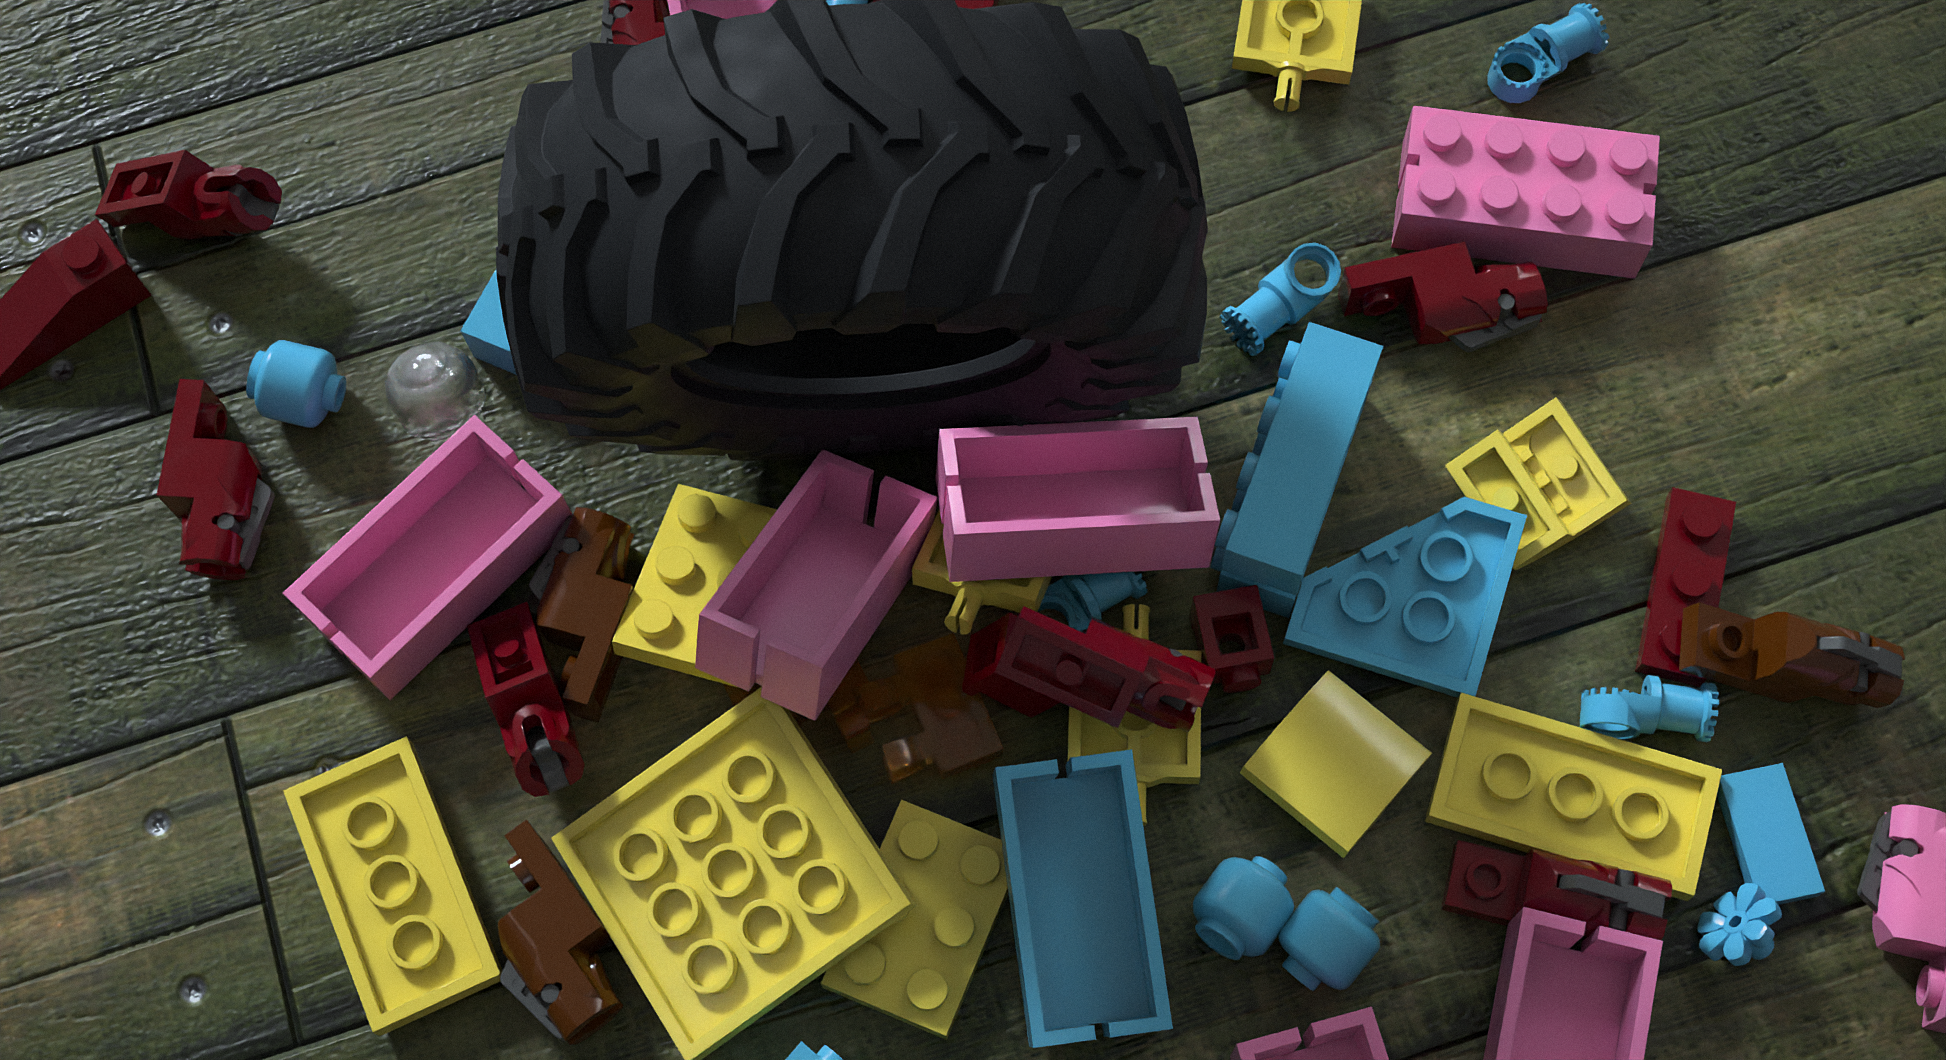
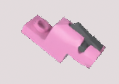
(1908, 898)

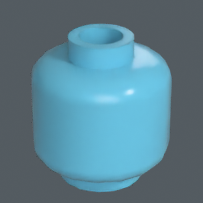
(295, 383)
(1242, 907)
(1329, 940)

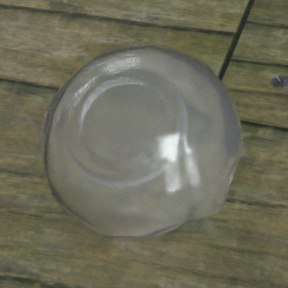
(434, 390)

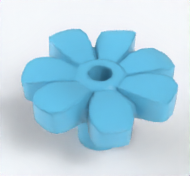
(1740, 926)

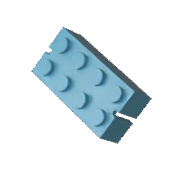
(1294, 465)
(1081, 899)

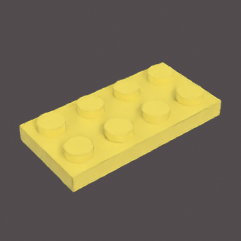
(1573, 793)
(393, 886)

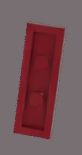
(1685, 572)

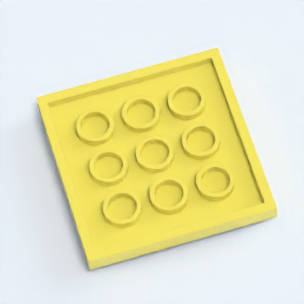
(732, 874)

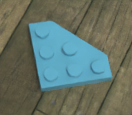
(1416, 599)

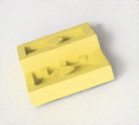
(1544, 472)
(1335, 763)

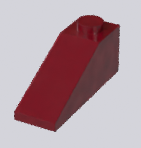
(64, 299)

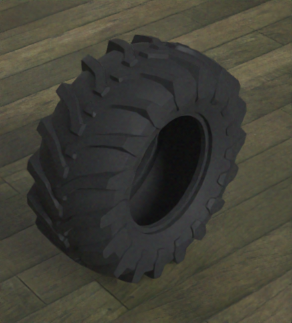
(850, 230)

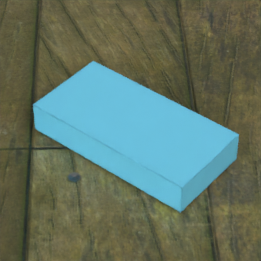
(1769, 833)

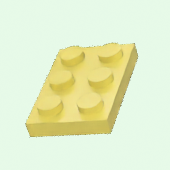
(685, 567)
(930, 954)

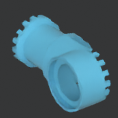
(1547, 52)
(1280, 299)
(1090, 595)
(1657, 707)

